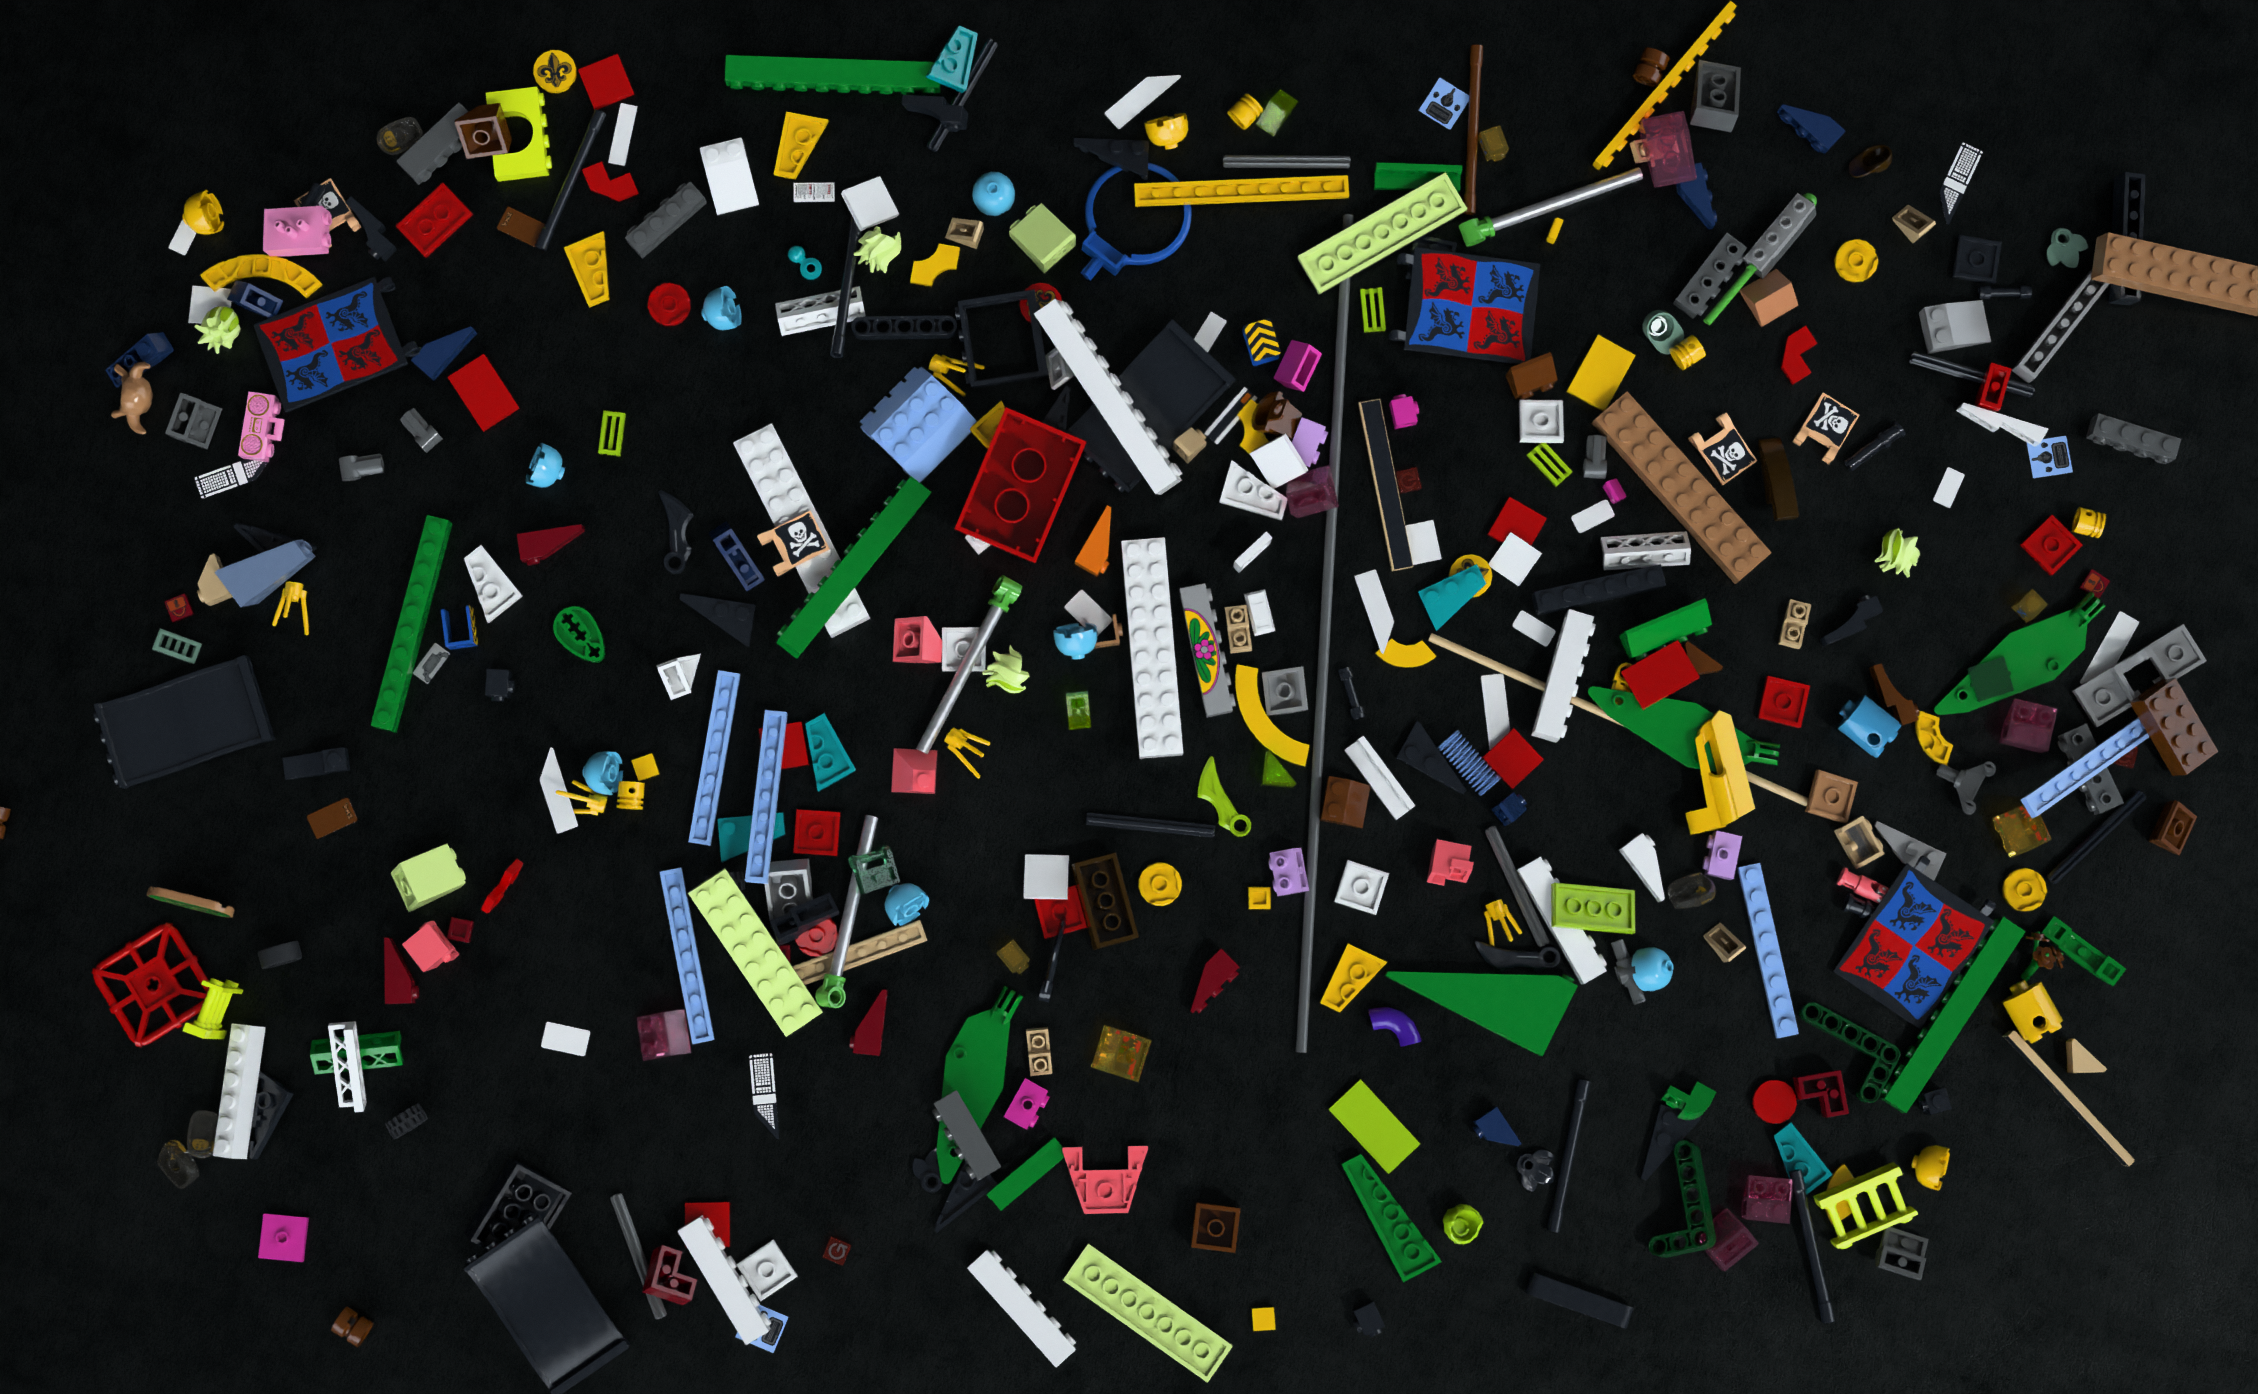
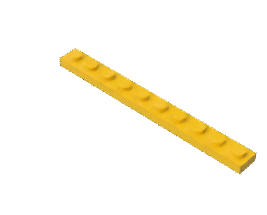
(1660, 93)
(1241, 190)

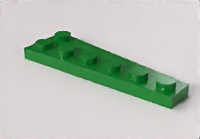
(1399, 1235)

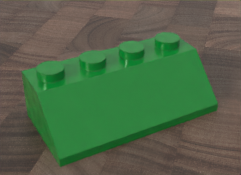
(1666, 629)

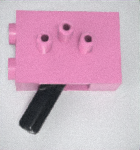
(298, 229)

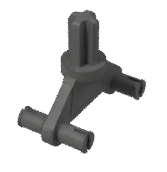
(1967, 782)

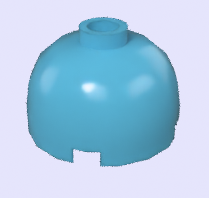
(993, 193)
(721, 310)
(545, 467)
(1075, 639)
(603, 772)
(904, 902)
(1652, 969)

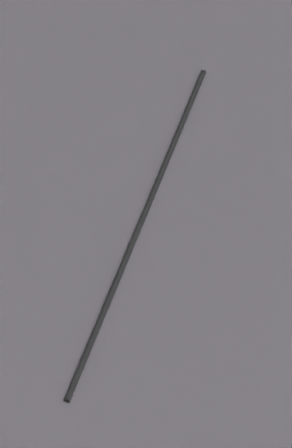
(1323, 663)

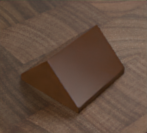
(2173, 827)

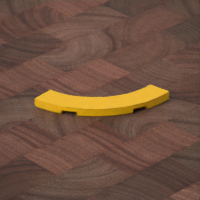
(261, 266)
(1260, 724)

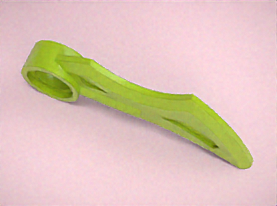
(1212, 791)

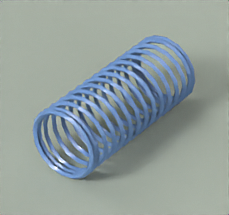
(1473, 764)

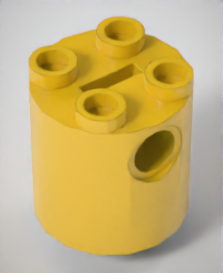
(2028, 1003)

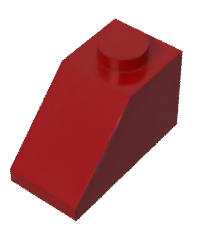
(1993, 387)

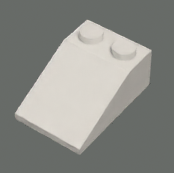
(729, 176)

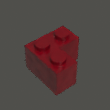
(1827, 1087)
(664, 1280)

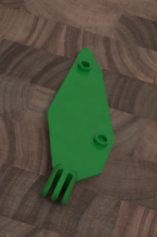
(2031, 655)
(1673, 727)
(976, 1071)

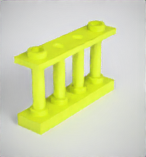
(213, 1009)
(1848, 1192)

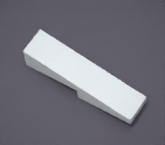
(1992, 421)

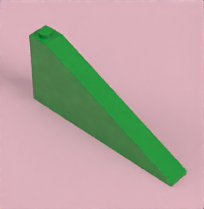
(1513, 1006)

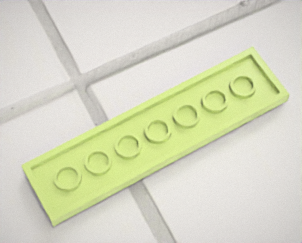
(1382, 233)
(755, 952)
(1147, 1312)

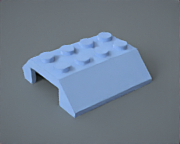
(918, 423)

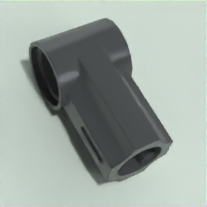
(424, 434)
(1595, 464)
(354, 467)

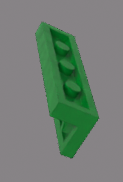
(1412, 176)
(371, 1044)
(1026, 1174)

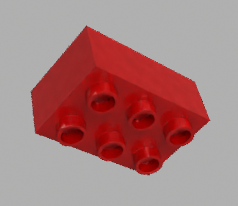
(1020, 485)

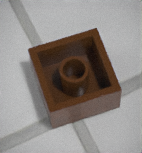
(1215, 1227)

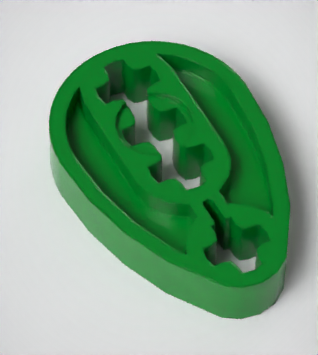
(568, 639)

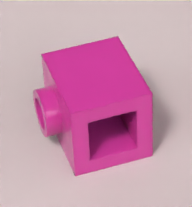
(1404, 411)

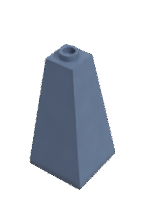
(261, 574)

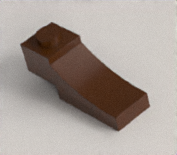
(1902, 709)

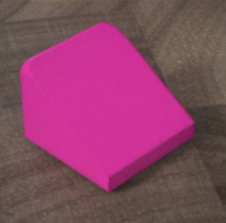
(1614, 491)

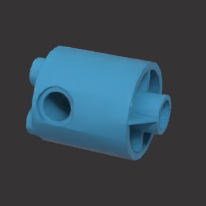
(1868, 725)

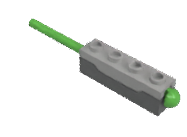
(1771, 245)

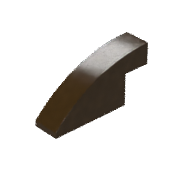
(1777, 479)

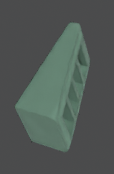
(157, 646)

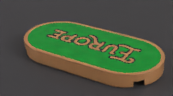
(190, 901)

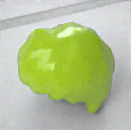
(1462, 1223)

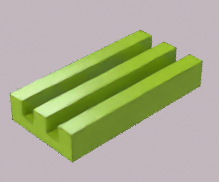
(1371, 292)
(610, 451)
(1555, 457)

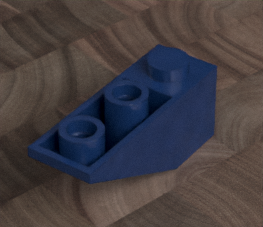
(1817, 128)
(1698, 197)
(149, 349)

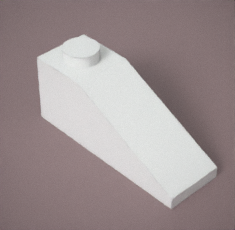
(1644, 861)

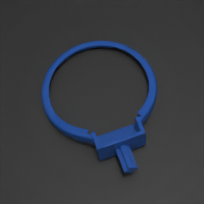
(1107, 256)

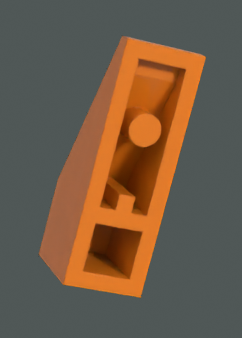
(1095, 551)

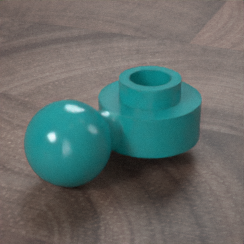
(797, 255)

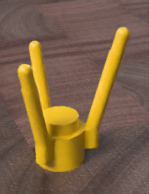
(941, 364)
(292, 593)
(957, 739)
(595, 802)
(1498, 911)

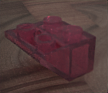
(1312, 492)
(2028, 726)
(663, 1034)
(1767, 1199)
(1731, 1242)

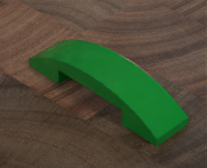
(2082, 952)

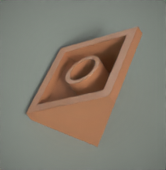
(1770, 297)

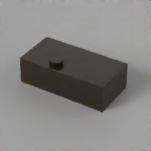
(1104, 901)

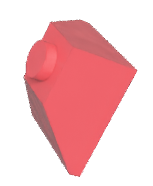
(916, 641)
(914, 771)

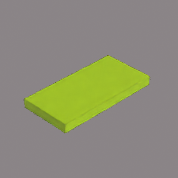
(1592, 908)
(1374, 1126)

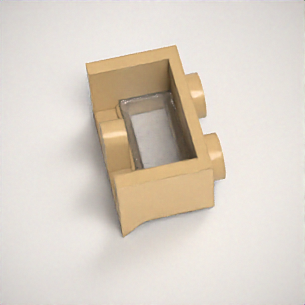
(1859, 842)

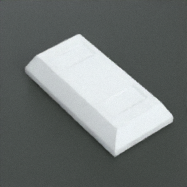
(1259, 612)

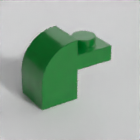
(1691, 1104)

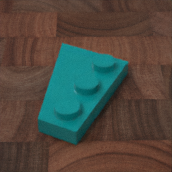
(955, 60)
(1449, 595)
(827, 753)
(735, 834)
(1799, 1155)

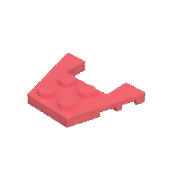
(1105, 1189)

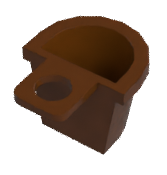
(1276, 416)

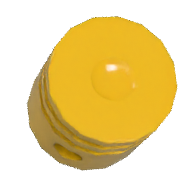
(1245, 111)
(1687, 352)
(2088, 522)
(629, 800)

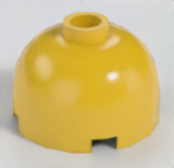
(1167, 130)
(202, 213)
(1931, 1166)

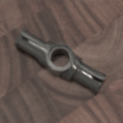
(1625, 971)

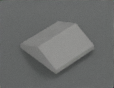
(1285, 691)

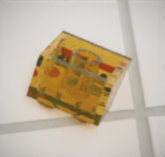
(2020, 831)
(1121, 1053)

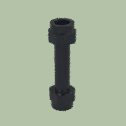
(1986, 292)
(1346, 676)

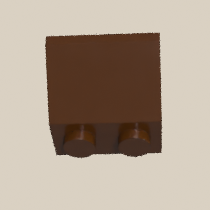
(484, 131)
(1532, 376)
(1345, 802)

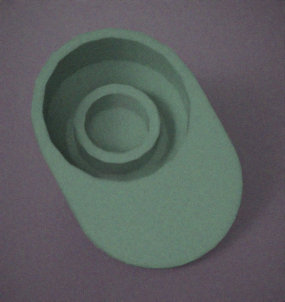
(1662, 330)

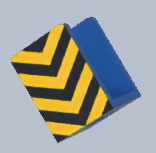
(1261, 342)
(447, 630)

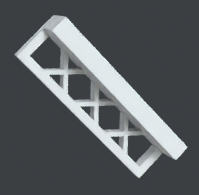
(819, 314)
(1646, 553)
(1379, 778)
(353, 1064)

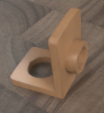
(1118, 632)

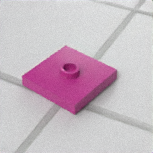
(283, 1237)

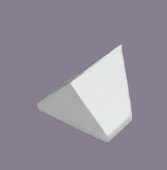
(679, 675)

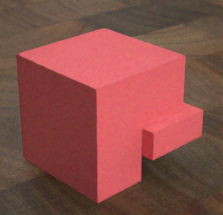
(1449, 862)
(430, 947)

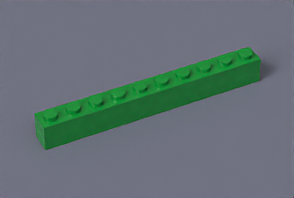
(829, 74)
(853, 567)
(411, 624)
(1952, 1015)

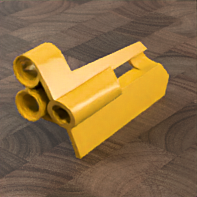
(1729, 791)

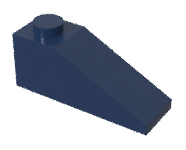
(440, 353)
(736, 556)
(1510, 809)

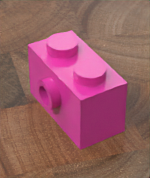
(1297, 365)
(1026, 1103)

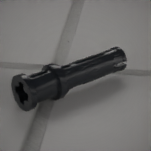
(1881, 440)
(1858, 906)

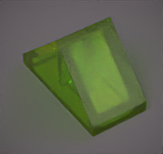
(1276, 112)
(1078, 710)
(1274, 773)

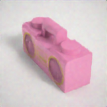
(257, 427)

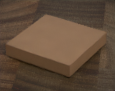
(1831, 796)

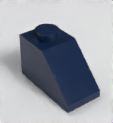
(254, 299)
(1495, 1128)

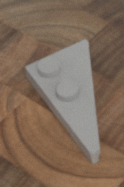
(1910, 849)

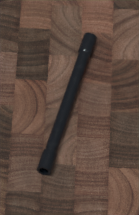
(548, 230)
(838, 339)
(1556, 1213)
(1824, 1302)

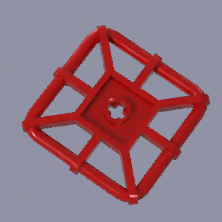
(140, 978)

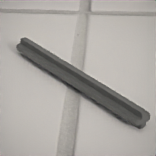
(1285, 161)
(1516, 886)
(636, 1250)

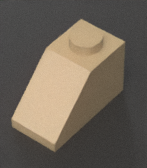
(1189, 444)
(211, 588)

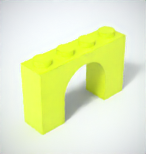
(533, 159)

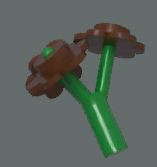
(2042, 956)

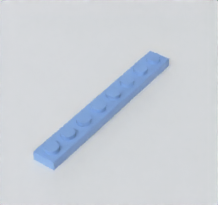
(714, 758)
(2084, 768)
(766, 797)
(1768, 950)
(687, 955)

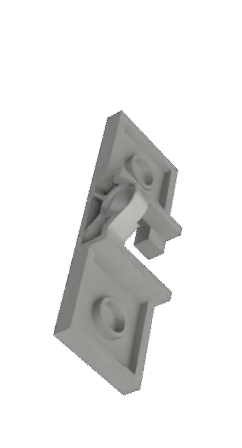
(2110, 691)

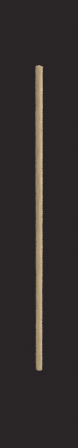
(1587, 706)

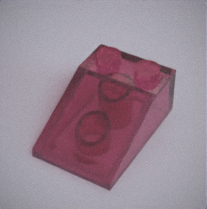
(1668, 149)

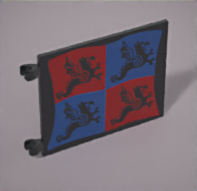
(1470, 306)
(332, 343)
(1914, 944)

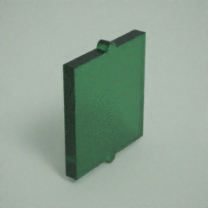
(1990, 679)

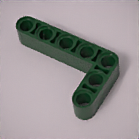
(1857, 1042)
(1691, 1207)

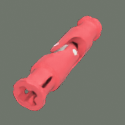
(1862, 885)

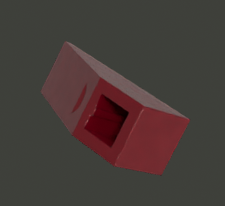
(1214, 974)

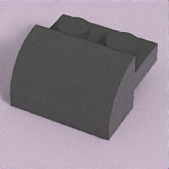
(193, 421)
(1902, 1253)

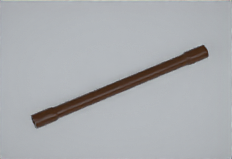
(1476, 62)

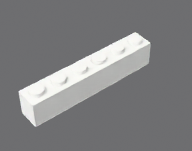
(1563, 675)
(1573, 942)
(239, 1091)
(724, 1279)
(1022, 1308)

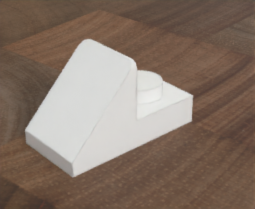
(1058, 369)

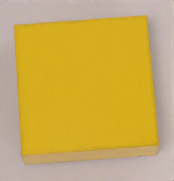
(1554, 230)
(645, 767)
(1259, 898)
(1263, 1318)

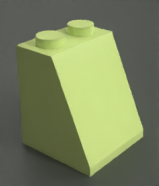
(1042, 237)
(428, 877)

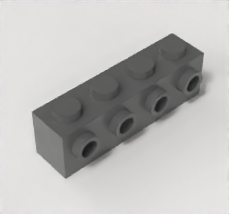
(433, 147)
(666, 219)
(1710, 275)
(2133, 438)
(2100, 789)
(966, 1135)

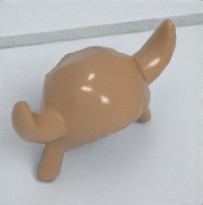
(135, 395)

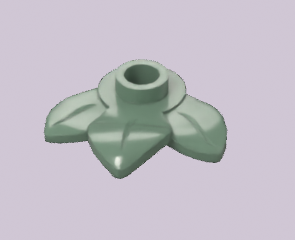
(2068, 250)

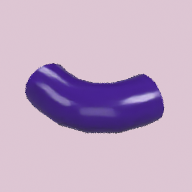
(1397, 1022)

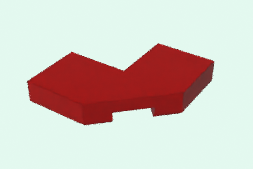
(616, 189)
(1792, 362)
(497, 894)

